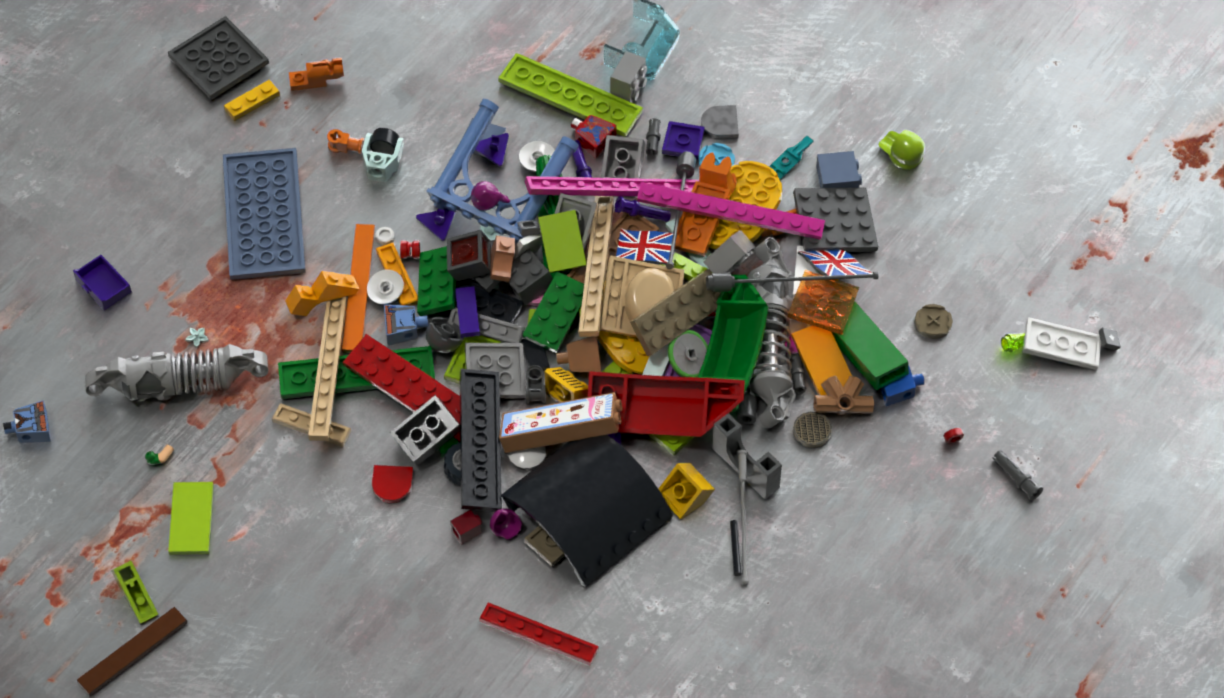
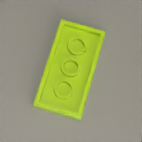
(191, 518)

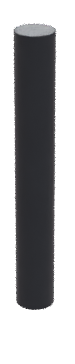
(735, 548)

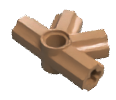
(849, 394)

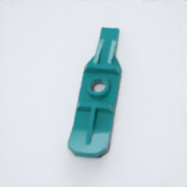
(792, 154)

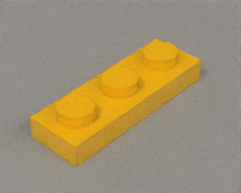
(251, 100)

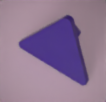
(494, 148)
(437, 222)

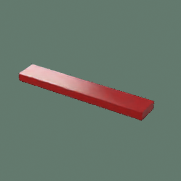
(539, 634)

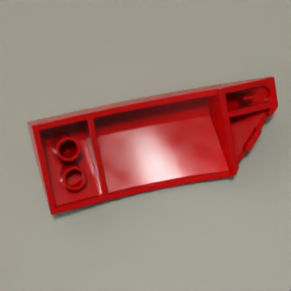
(668, 402)

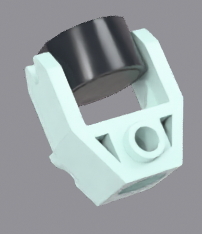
(385, 147)

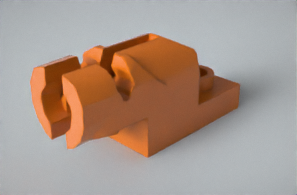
(316, 74)

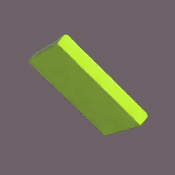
(562, 241)
(458, 361)

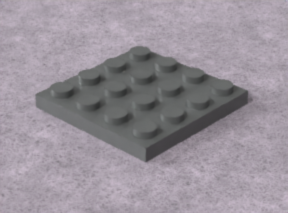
(218, 57)
(846, 218)

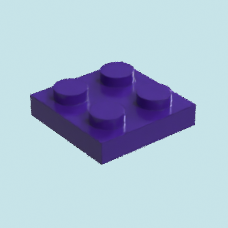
(683, 138)

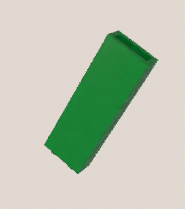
(871, 350)

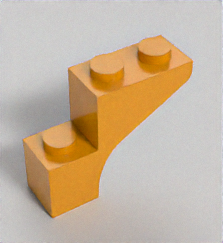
(325, 288)

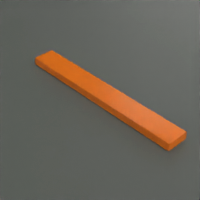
(361, 271)

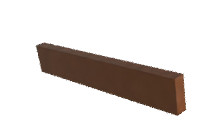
(132, 651)

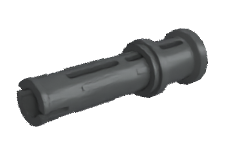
(1022, 480)

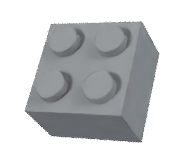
(629, 77)

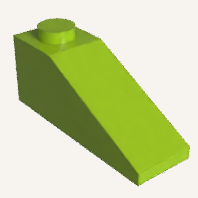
(134, 591)

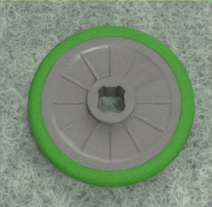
(687, 353)

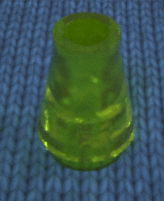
(1012, 342)

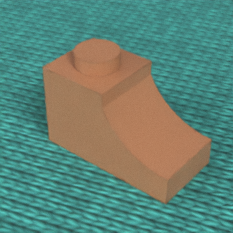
(502, 258)

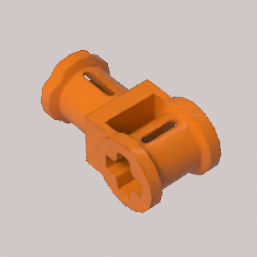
(343, 142)

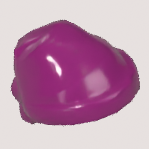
(486, 196)

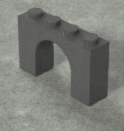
(762, 474)

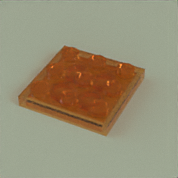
(823, 303)

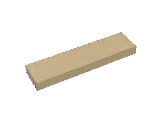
(300, 421)

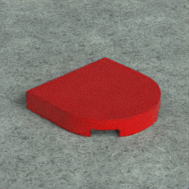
(392, 482)

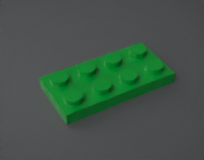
(435, 283)
(555, 313)

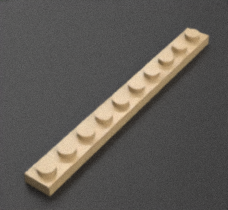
(596, 267)
(327, 370)

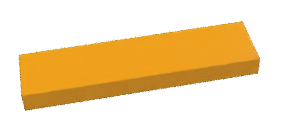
(391, 261)

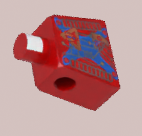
(593, 133)

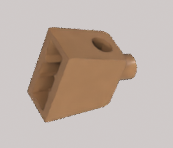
(581, 355)

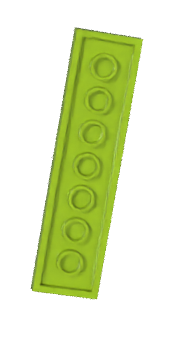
(569, 93)

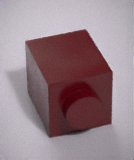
(466, 526)

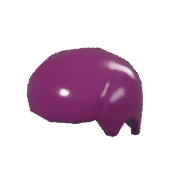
(505, 523)

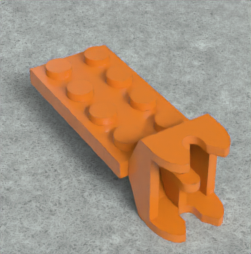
(697, 230)

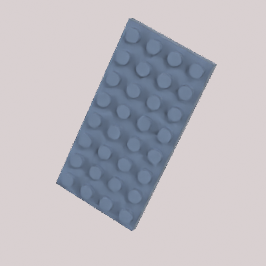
(263, 213)

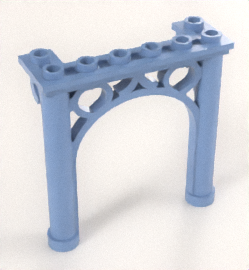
(444, 191)

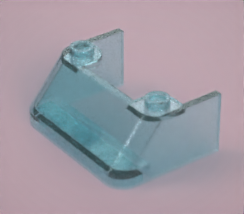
(655, 45)

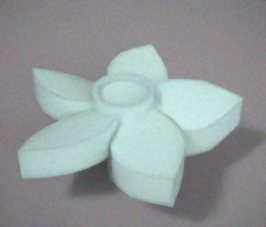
(197, 336)

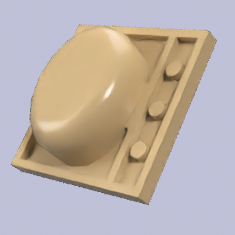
(632, 290)

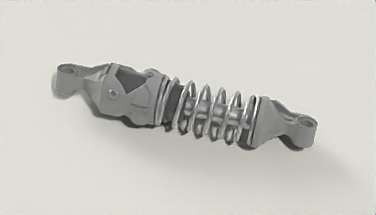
(771, 384)

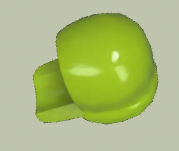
(904, 149)

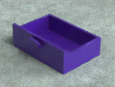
(102, 282)

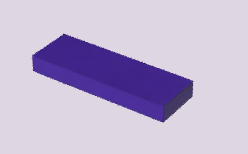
(467, 312)

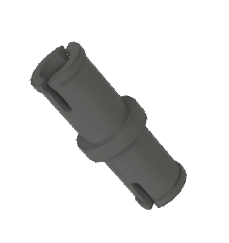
(653, 136)
(798, 374)

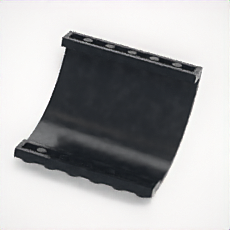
(591, 503)

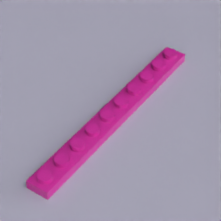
(596, 186)
(730, 210)

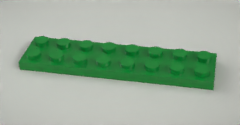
(299, 376)

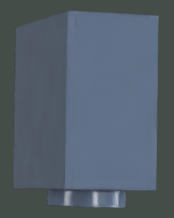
(838, 170)

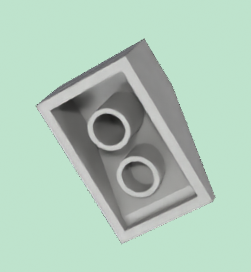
(622, 157)
(585, 214)

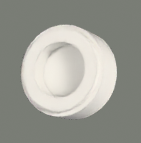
(385, 236)

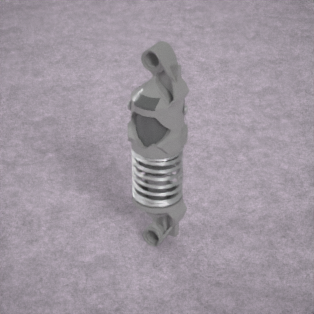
(167, 375)

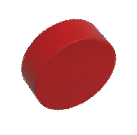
(953, 435)

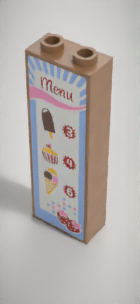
(560, 422)

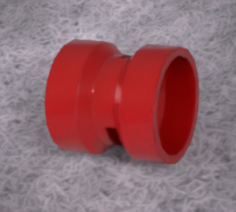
(405, 249)

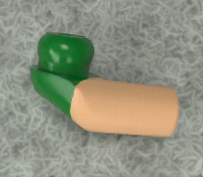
(159, 458)

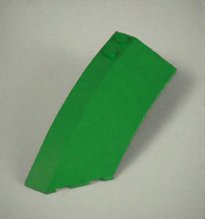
(736, 334)

